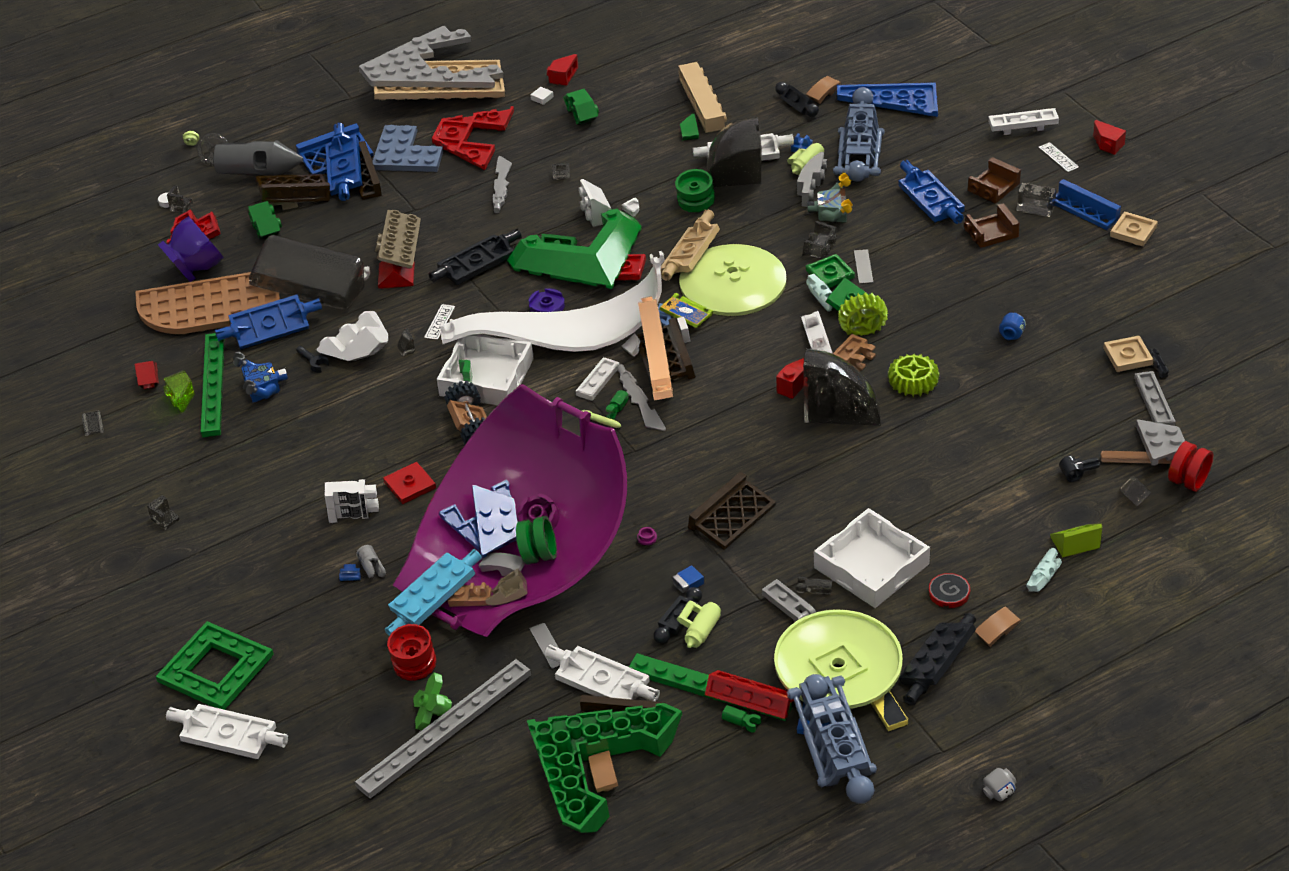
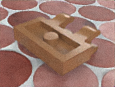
(851, 350)

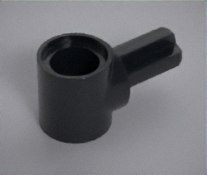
(1074, 468)

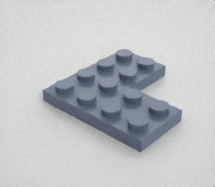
(397, 151)

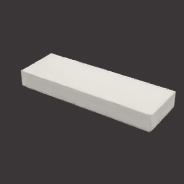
(597, 379)

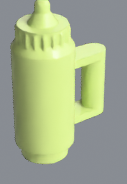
(802, 156)
(701, 625)

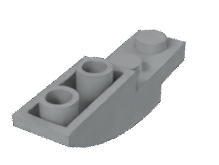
(811, 177)

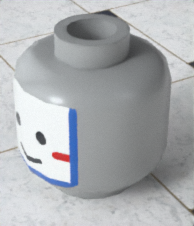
(999, 784)

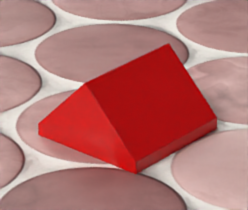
(395, 275)

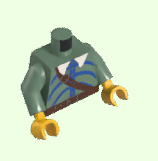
(832, 203)

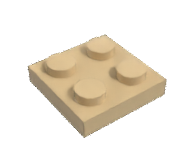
(1133, 228)
(1128, 353)

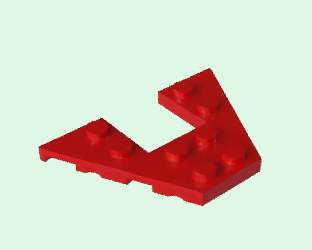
(454, 132)

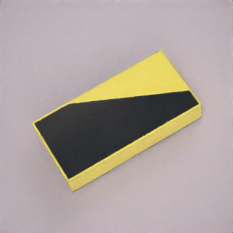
(890, 712)

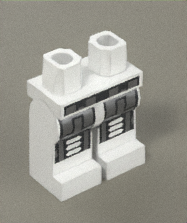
(350, 499)

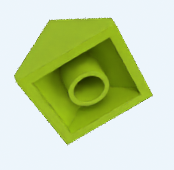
(1078, 539)

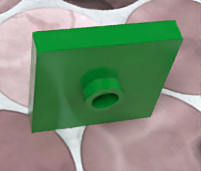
(831, 270)
(843, 292)

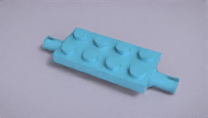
(432, 589)

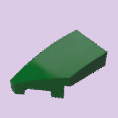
(689, 128)
(466, 370)

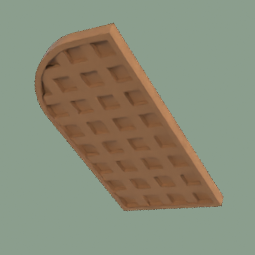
(200, 303)

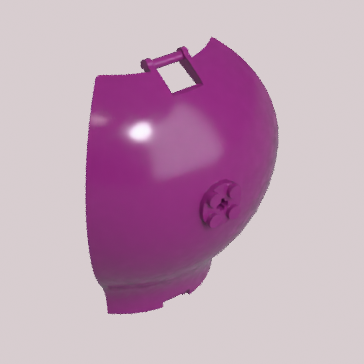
(549, 474)

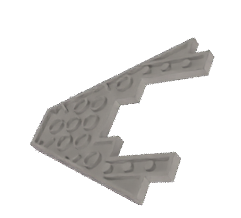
(406, 66)

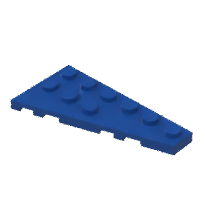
(907, 97)

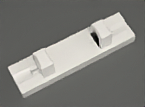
(1023, 120)
(816, 332)

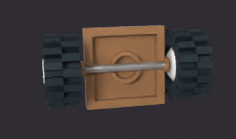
(464, 408)

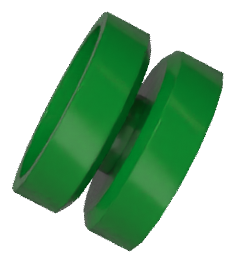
(695, 190)
(536, 540)

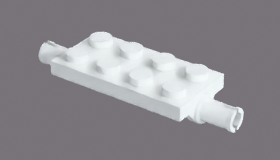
(769, 143)
(600, 675)
(226, 730)

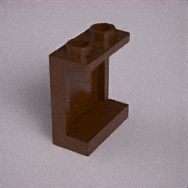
(995, 181)
(992, 228)

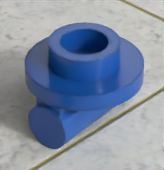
(350, 573)

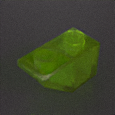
(179, 389)

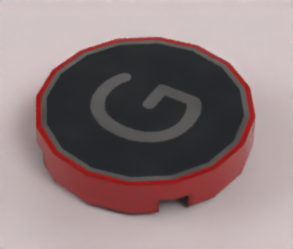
(949, 590)

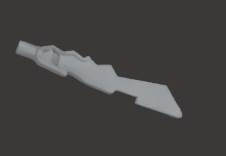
(500, 184)
(638, 397)

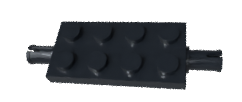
(476, 258)
(936, 656)

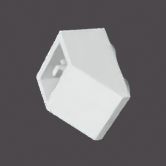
(593, 202)

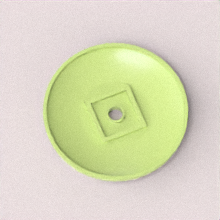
(753, 285)
(842, 637)

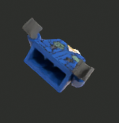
(259, 379)

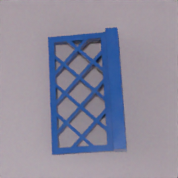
(316, 146)

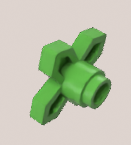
(430, 702)

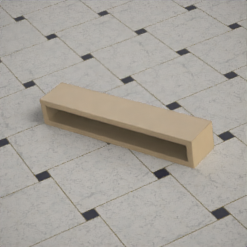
(702, 97)

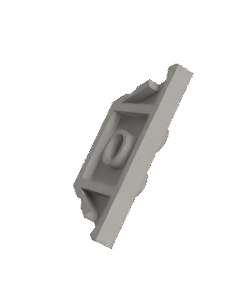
(1159, 439)

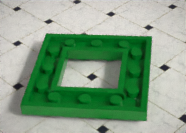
(178, 675)

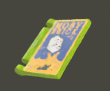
(684, 307)

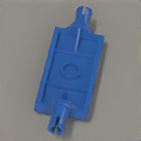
(343, 163)
(930, 194)
(268, 321)

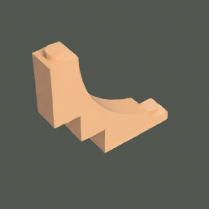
(655, 348)

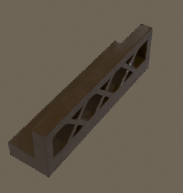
(369, 173)
(597, 703)

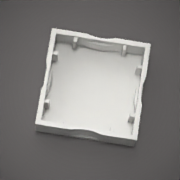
(495, 364)
(871, 558)

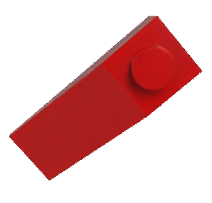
(790, 379)

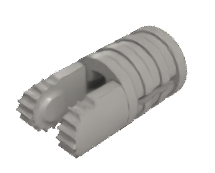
(370, 561)

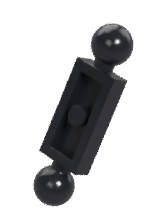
(796, 99)
(669, 622)

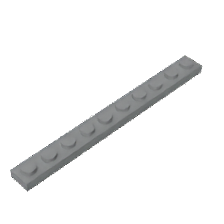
(442, 728)

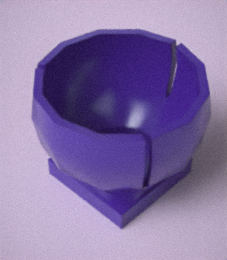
(191, 249)

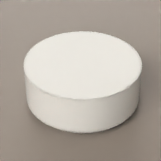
(163, 201)

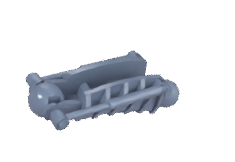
(859, 127)
(838, 746)

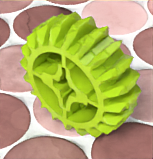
(863, 314)
(913, 374)

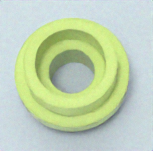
(190, 138)

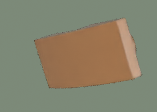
(822, 89)
(996, 625)
(603, 771)

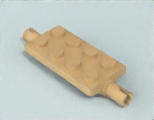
(690, 246)

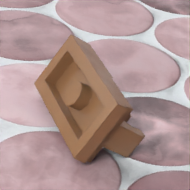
(470, 595)

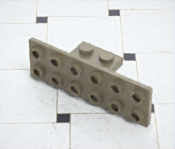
(398, 239)

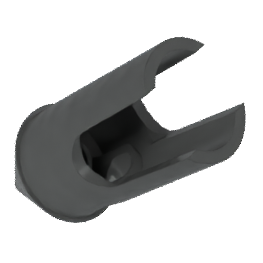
(255, 158)

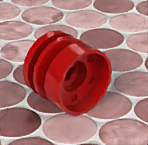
(411, 652)

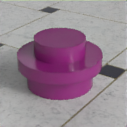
(646, 536)

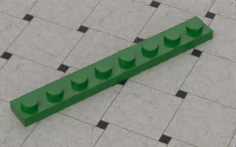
(212, 386)
(679, 677)

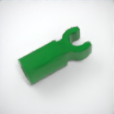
(617, 403)
(740, 718)

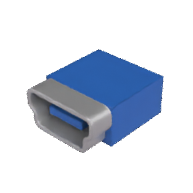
(688, 578)

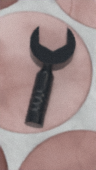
(314, 360)

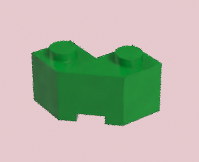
(581, 105)
(264, 219)

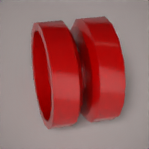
(1190, 466)

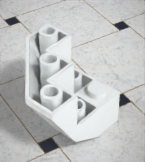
(356, 339)

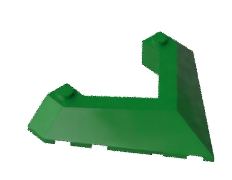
(590, 265)
(569, 740)

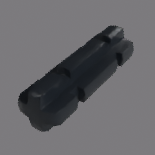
(1159, 364)

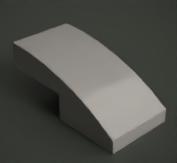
(503, 562)

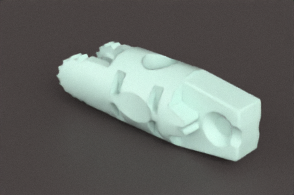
(819, 290)
(1044, 571)

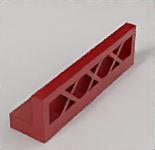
(748, 693)

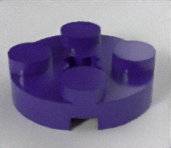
(539, 301)

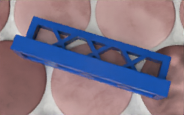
(1089, 203)

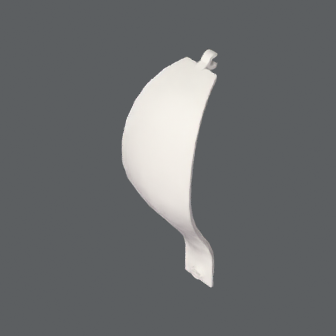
(566, 330)

